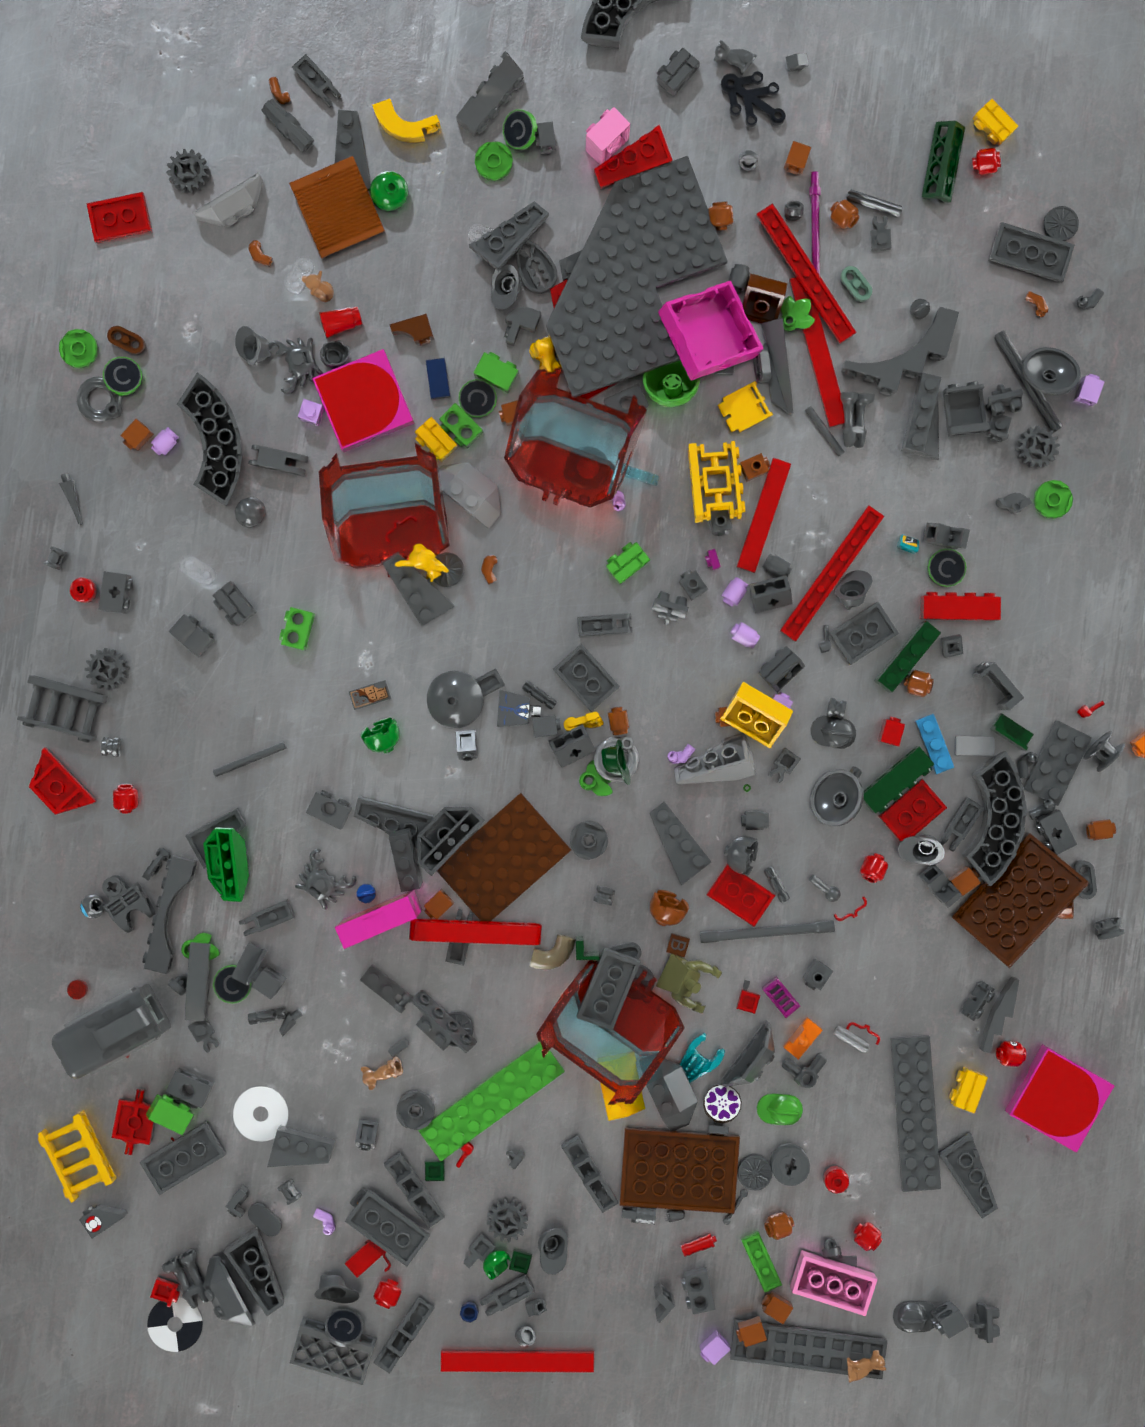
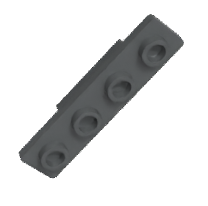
(440, 1025)

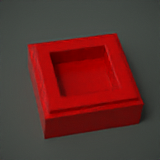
(748, 1001)

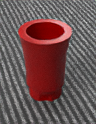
(340, 320)

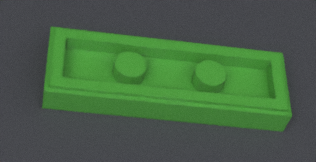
(761, 1262)

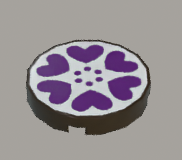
(722, 1103)

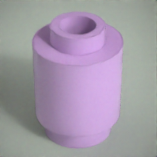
(164, 441)
(734, 592)
(745, 635)

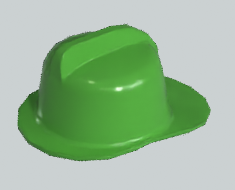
(779, 1109)

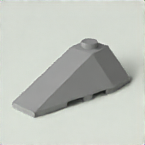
(725, 762)

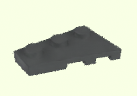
(197, 837)

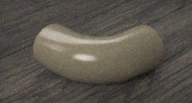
(556, 956)

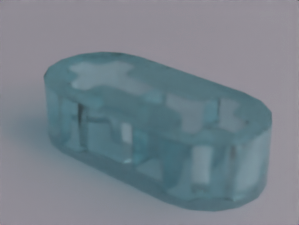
(642, 476)

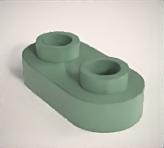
(858, 282)

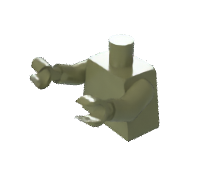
(682, 979)

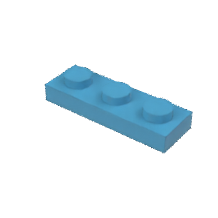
(934, 743)

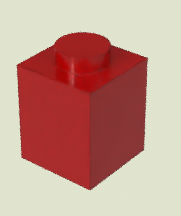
(891, 731)

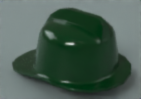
(615, 762)

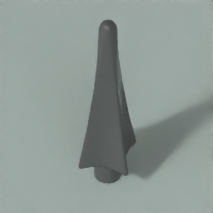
(69, 490)

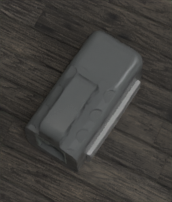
(110, 1032)

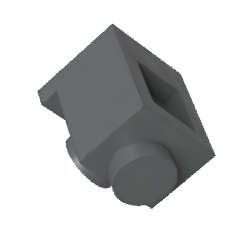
(545, 137)
(692, 592)

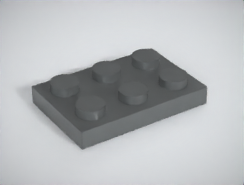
(864, 633)
(586, 677)

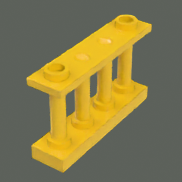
(88, 1140)

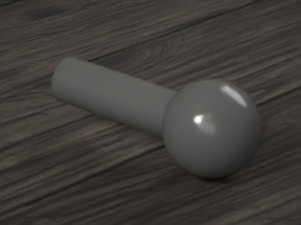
(832, 893)

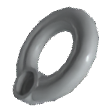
(632, 754)

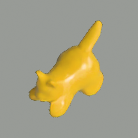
(545, 353)
(425, 560)

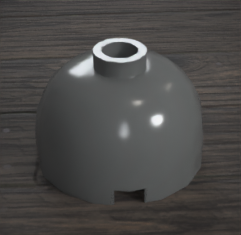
(741, 854)

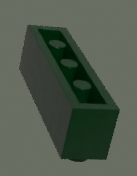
(907, 656)
(896, 779)

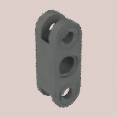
(278, 460)

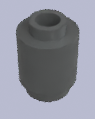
(739, 277)
(777, 566)
(755, 820)

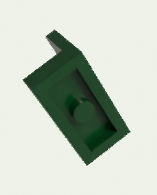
(1012, 732)
(580, 954)

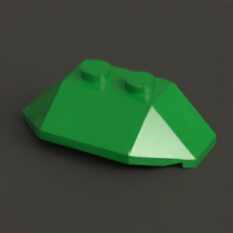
(227, 863)

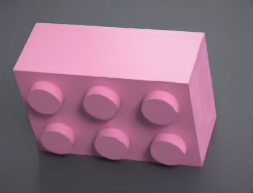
(607, 135)

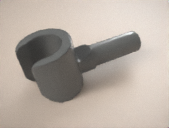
(826, 645)

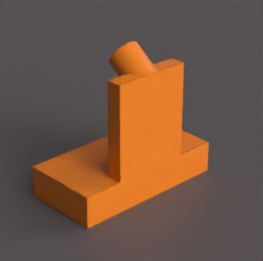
(802, 1038)

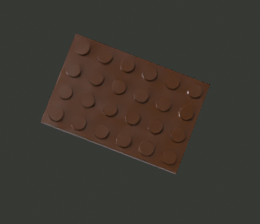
(503, 859)
(1021, 902)
(679, 1170)

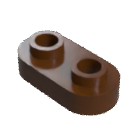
(127, 340)

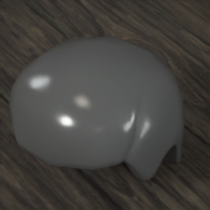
(334, 354)
(250, 512)

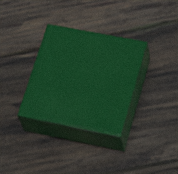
(434, 1171)
(520, 1261)

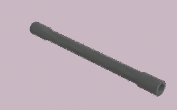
(716, 936)

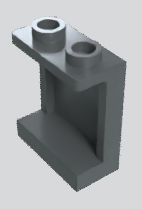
(965, 409)
(1011, 693)

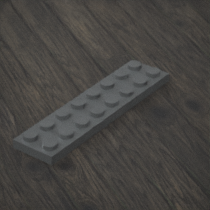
(915, 1113)
(808, 1349)

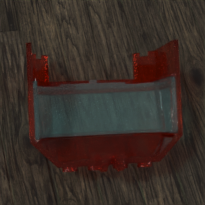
(570, 442)
(367, 499)
(621, 1057)

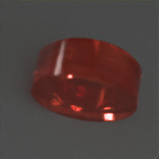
(77, 989)

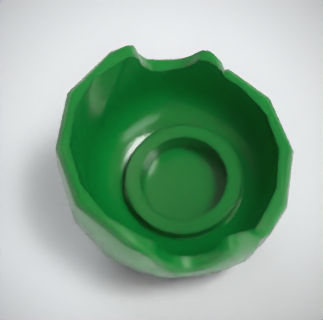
(495, 1263)

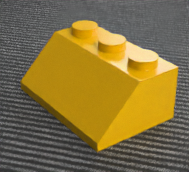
(756, 715)
(621, 1109)

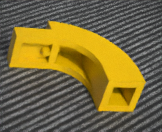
(400, 129)

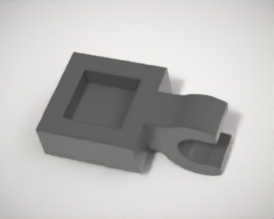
(480, 1250)

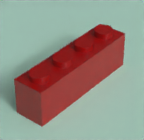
(960, 607)

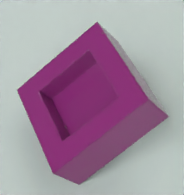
(712, 559)

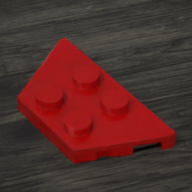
(57, 786)

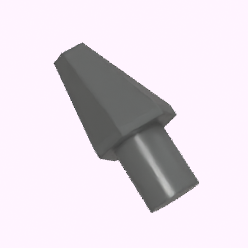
(289, 1021)

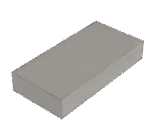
(974, 745)

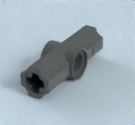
(287, 125)

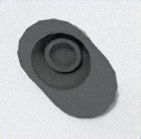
(505, 287)
(251, 345)
(854, 588)
(833, 732)
(921, 849)
(553, 1250)
(334, 1289)
(914, 1316)

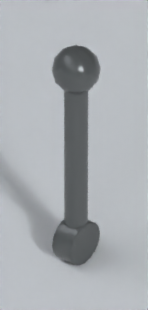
(743, 1193)

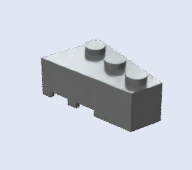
(299, 1148)

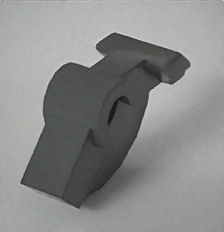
(1014, 502)
(155, 865)

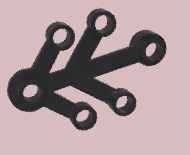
(751, 97)

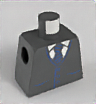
(515, 709)

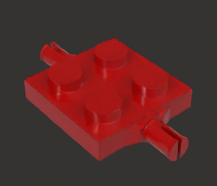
(132, 1123)

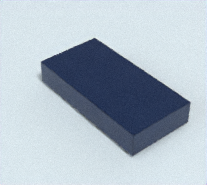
(437, 378)

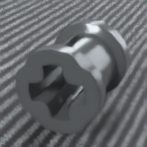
(55, 558)
(289, 1185)

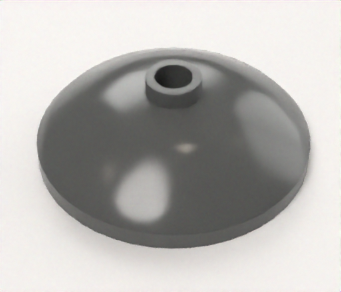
(1051, 371)
(467, 698)
(827, 795)

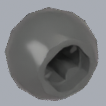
(92, 906)

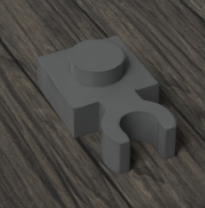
(880, 237)
(786, 762)
(202, 1032)

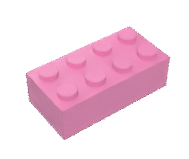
(833, 1283)

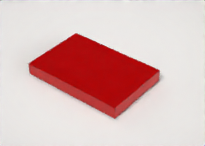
(119, 217)
(912, 811)
(741, 895)

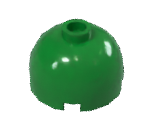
(389, 190)
(382, 736)

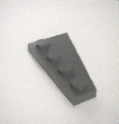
(680, 846)

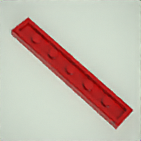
(764, 515)

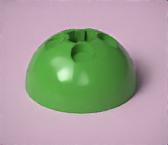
(670, 385)

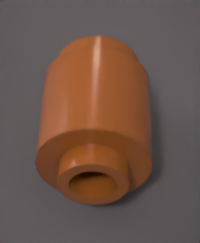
(618, 721)
(1100, 829)

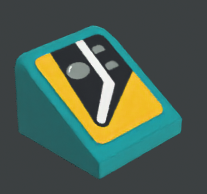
(908, 544)

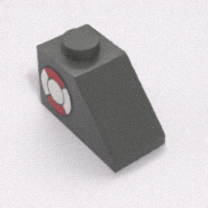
(100, 1218)

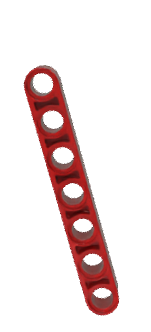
(475, 932)

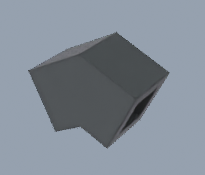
(797, 61)
(535, 1307)

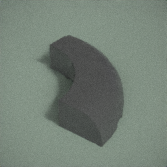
(608, 20)
(218, 436)
(1002, 818)

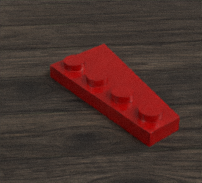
(638, 157)

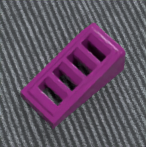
(772, 984)

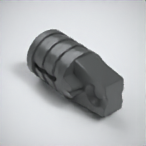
(640, 1214)

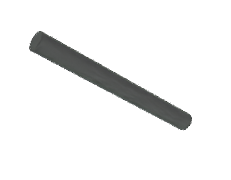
(249, 759)

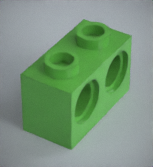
(464, 422)
(303, 629)

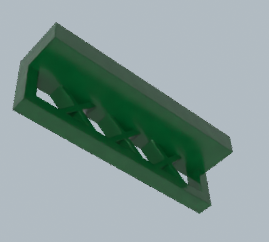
(950, 157)

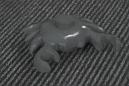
(299, 360)
(320, 884)

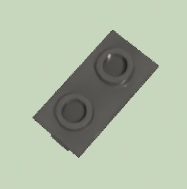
(975, 1007)

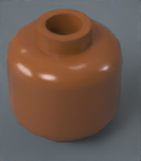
(844, 214)
(721, 215)
(919, 683)
(779, 1225)

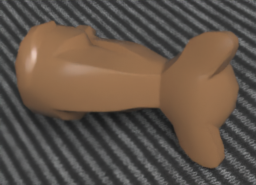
(320, 289)
(391, 1069)
(862, 1367)

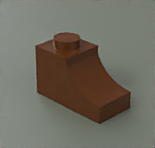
(417, 328)

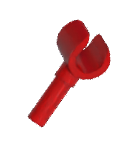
(1085, 712)
(467, 1149)

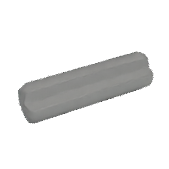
(851, 1039)

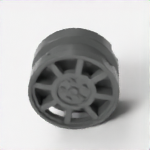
(1109, 928)

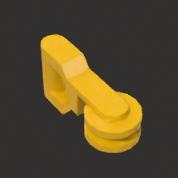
(590, 720)

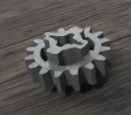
(182, 176)
(1034, 439)
(102, 662)
(500, 1218)

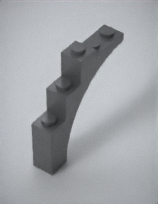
(889, 372)

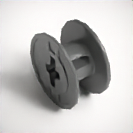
(1104, 751)
(796, 1173)

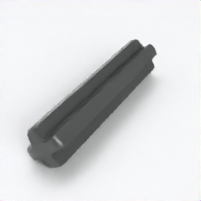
(874, 203)

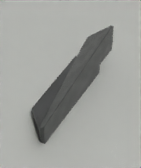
(780, 381)

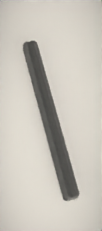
(1036, 395)

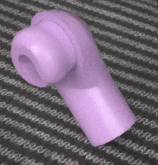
(619, 501)
(682, 756)
(327, 1220)

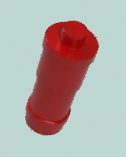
(697, 1245)

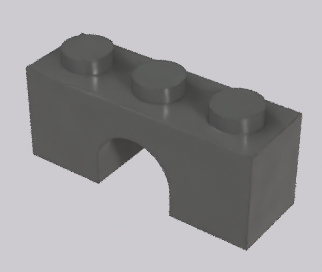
(403, 855)

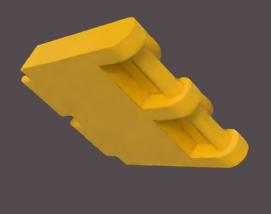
(744, 408)

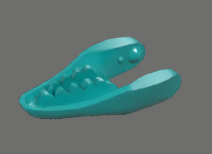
(695, 1064)

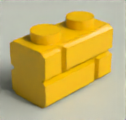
(994, 122)
(435, 439)
(968, 1089)

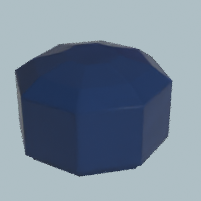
(469, 1312)

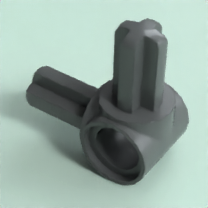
(799, 1072)

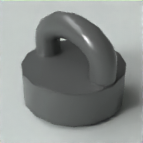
(748, 160)
(793, 210)
(920, 308)
(180, 989)
(516, 1158)
(832, 1251)
(525, 1336)

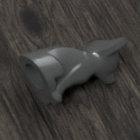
(737, 57)

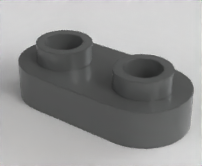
(1089, 875)

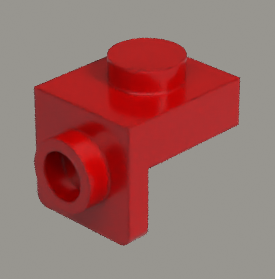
(165, 1291)

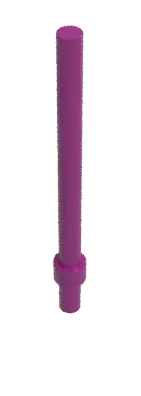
(815, 192)

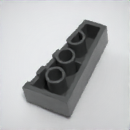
(255, 1269)

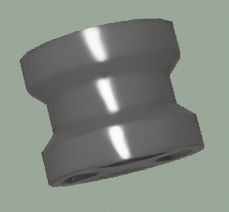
(836, 708)
(111, 746)
(604, 895)

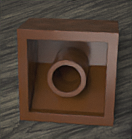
(763, 298)

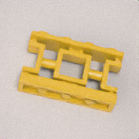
(700, 482)

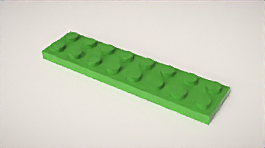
(491, 1101)

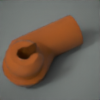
(281, 97)
(256, 253)
(1039, 301)
(487, 566)

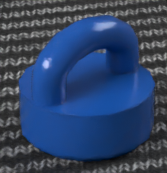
(366, 893)

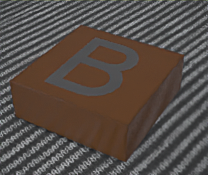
(678, 945)

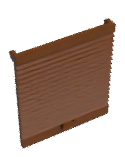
(337, 207)

